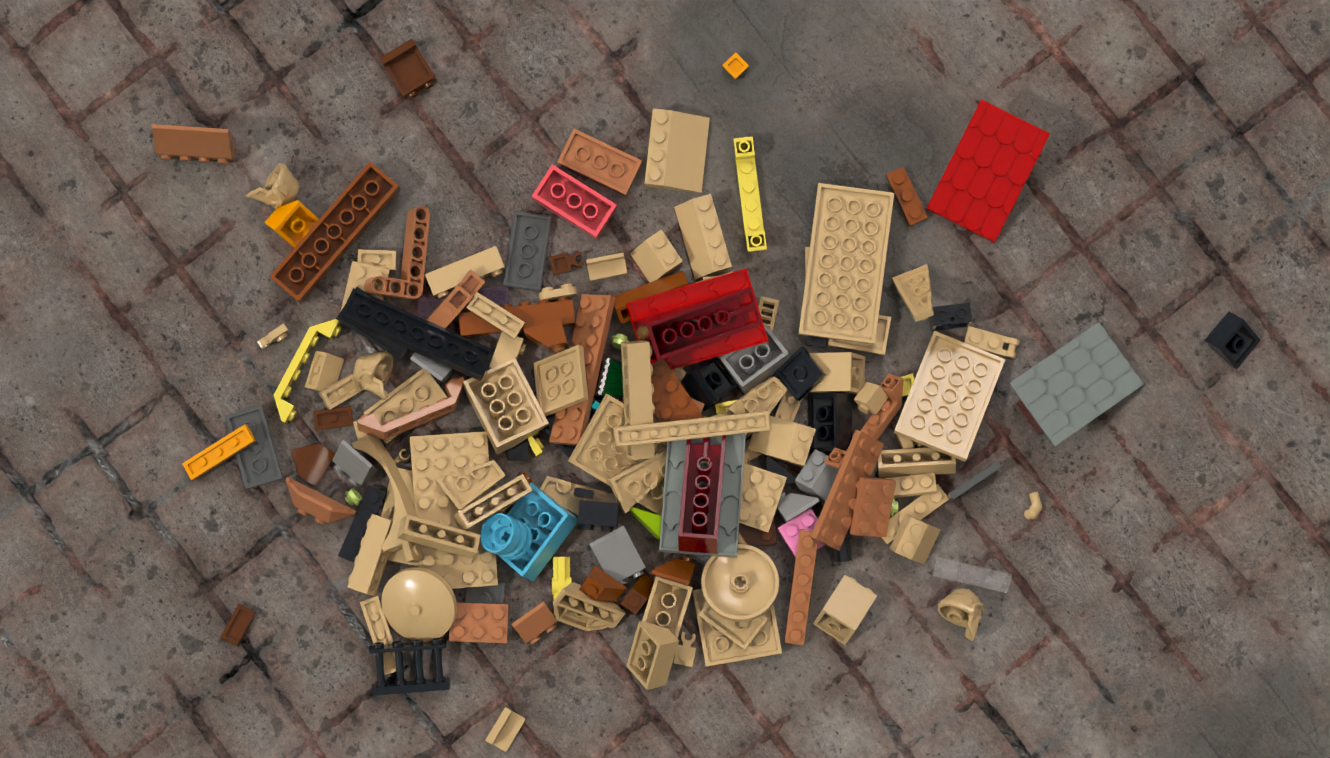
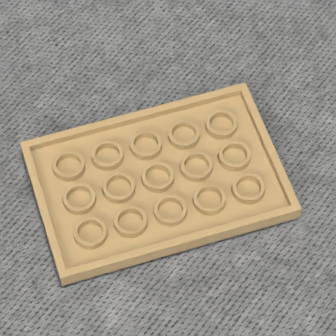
(949, 396)
(601, 458)

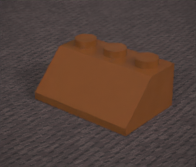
(548, 336)

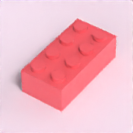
(574, 202)

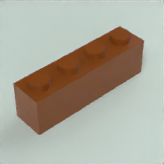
(655, 287)

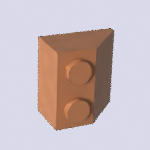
(535, 623)

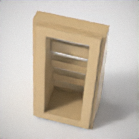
(770, 301)

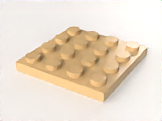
(721, 650)

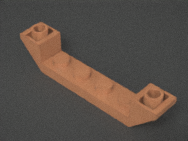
(876, 423)
(370, 424)

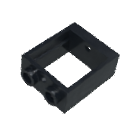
(956, 314)

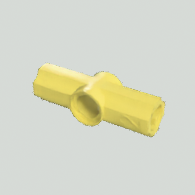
(561, 574)

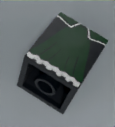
(610, 379)

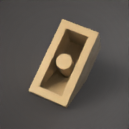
(507, 349)

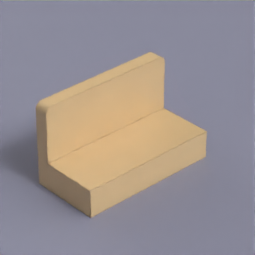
(606, 267)
(323, 371)
(505, 729)

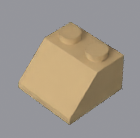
(656, 257)
(915, 539)

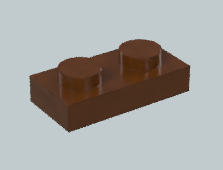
(333, 418)

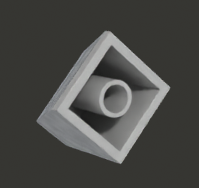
(618, 555)

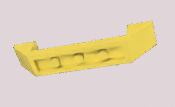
(749, 194)
(329, 330)

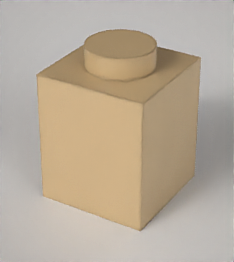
(870, 398)

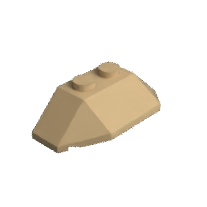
(583, 612)

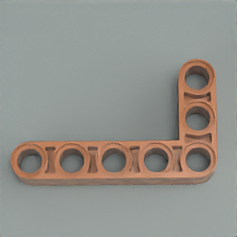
(409, 261)

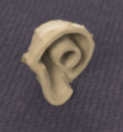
(278, 189)
(373, 372)
(962, 609)

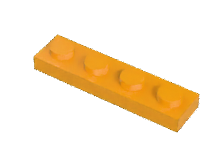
(219, 452)

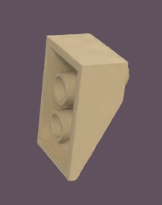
(784, 441)

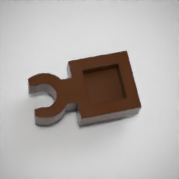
(562, 263)

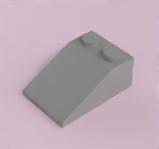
(353, 464)

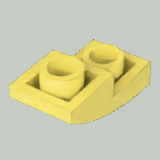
(536, 445)

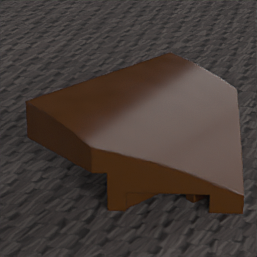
(312, 462)

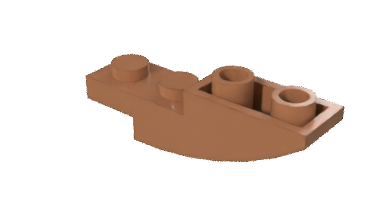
(456, 300)

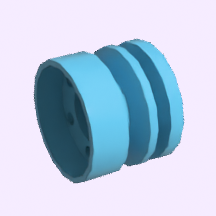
(505, 536)

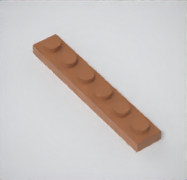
(801, 588)

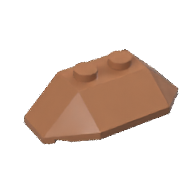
(314, 503)

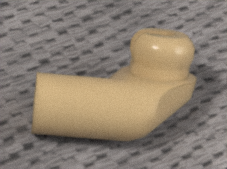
(1035, 508)

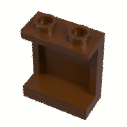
(408, 69)

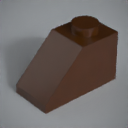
(638, 594)

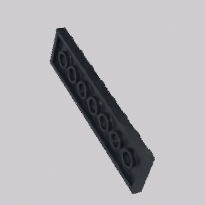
(416, 334)

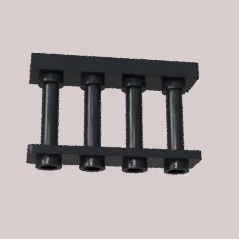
(420, 683)

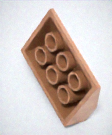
(194, 143)

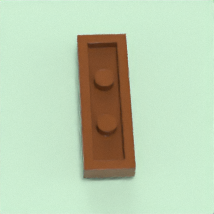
(906, 196)

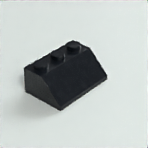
(832, 420)

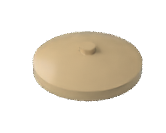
(741, 585)
(419, 604)

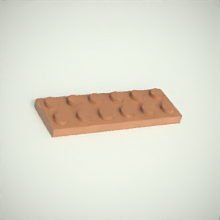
(840, 503)

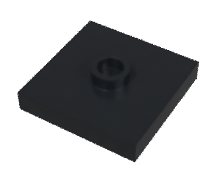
(800, 373)

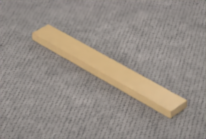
(692, 428)

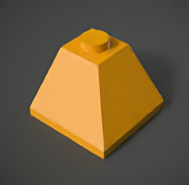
(292, 222)

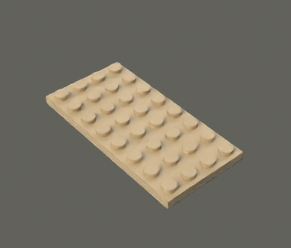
(846, 263)
(434, 459)

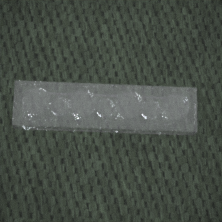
(972, 575)

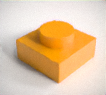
(735, 66)

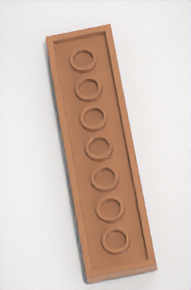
(591, 333)

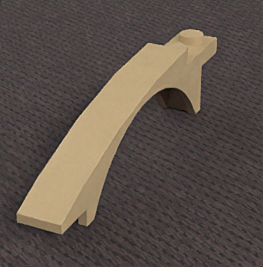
(403, 501)

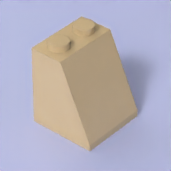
(843, 372)
(845, 609)

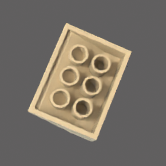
(676, 151)
(505, 405)

